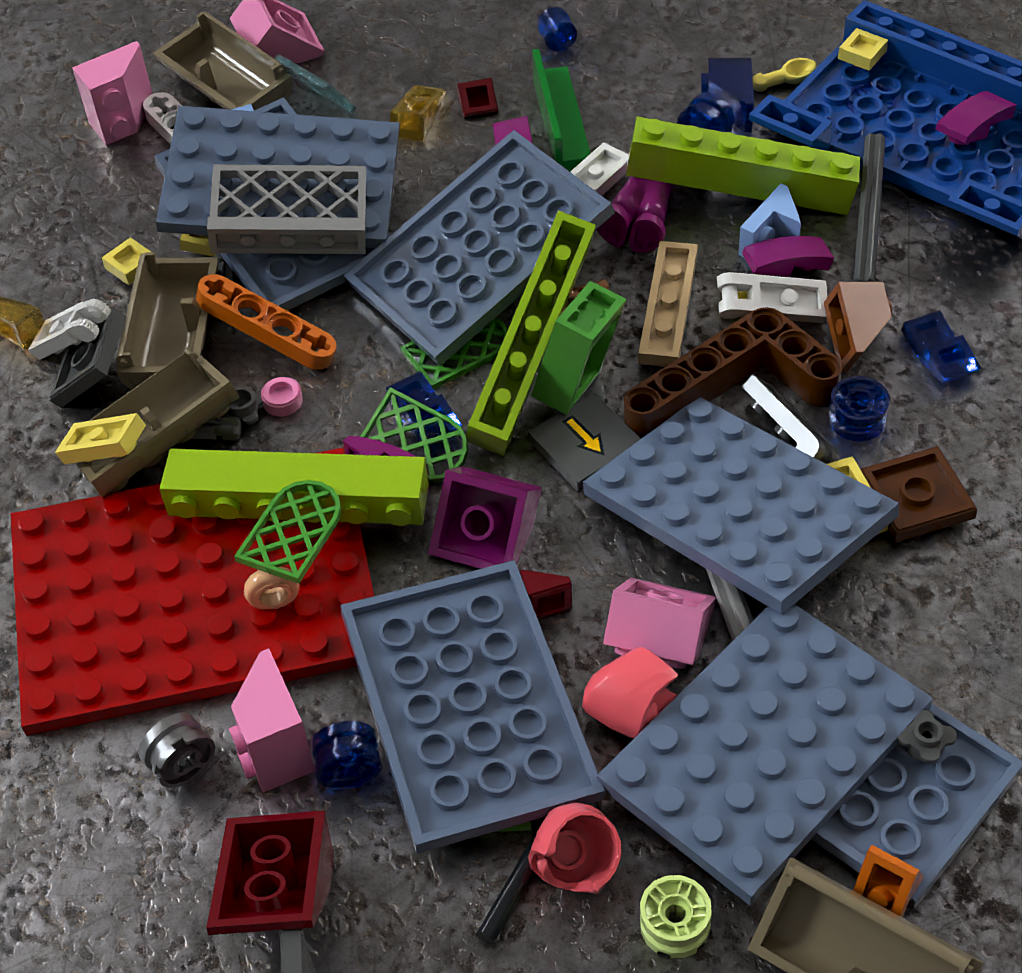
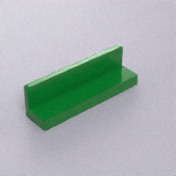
(560, 113)

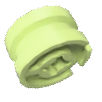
(689, 903)

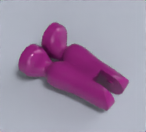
(639, 203)

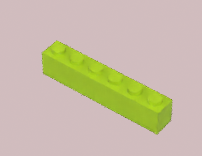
(742, 165)
(529, 333)
(246, 482)

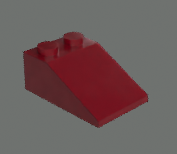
(271, 873)

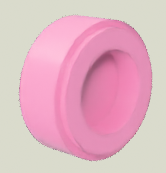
(281, 396)

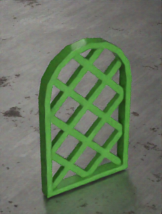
(452, 373)
(440, 418)
(244, 556)

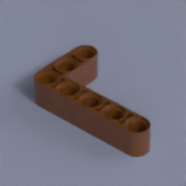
(753, 342)

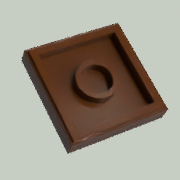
(926, 493)

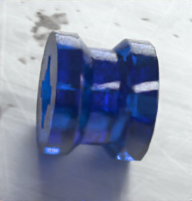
(557, 29)

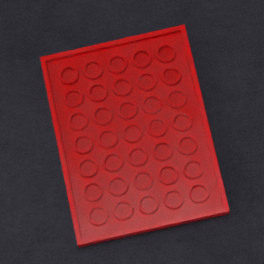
(152, 607)

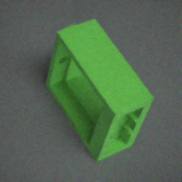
(578, 347)

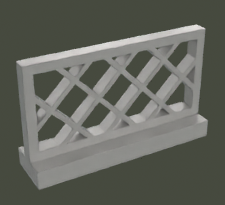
(287, 231)

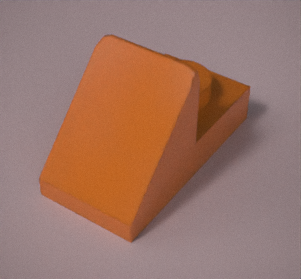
(887, 880)

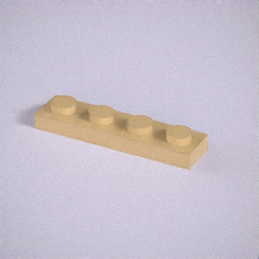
(668, 304)

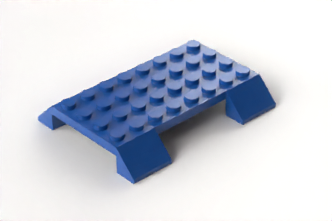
(929, 77)

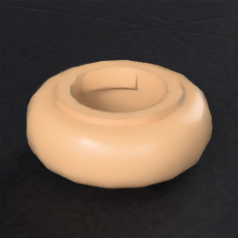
(260, 596)

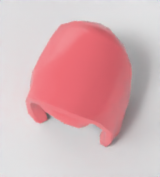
(629, 691)
(576, 849)

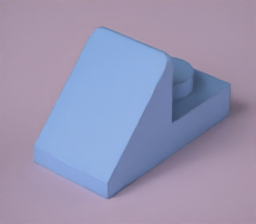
(771, 220)

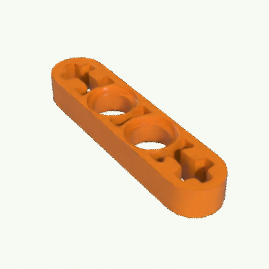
(262, 325)

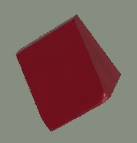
(477, 98)
(547, 592)

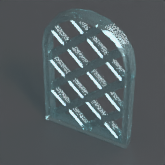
(315, 83)

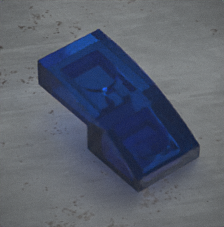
(938, 348)
(419, 389)

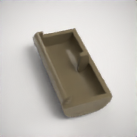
(225, 65)
(162, 315)
(172, 407)
(832, 929)

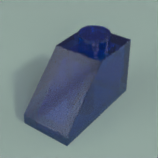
(734, 84)

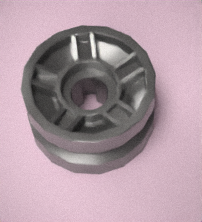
(176, 750)

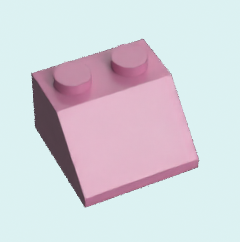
(277, 29)
(114, 92)
(659, 619)
(269, 728)

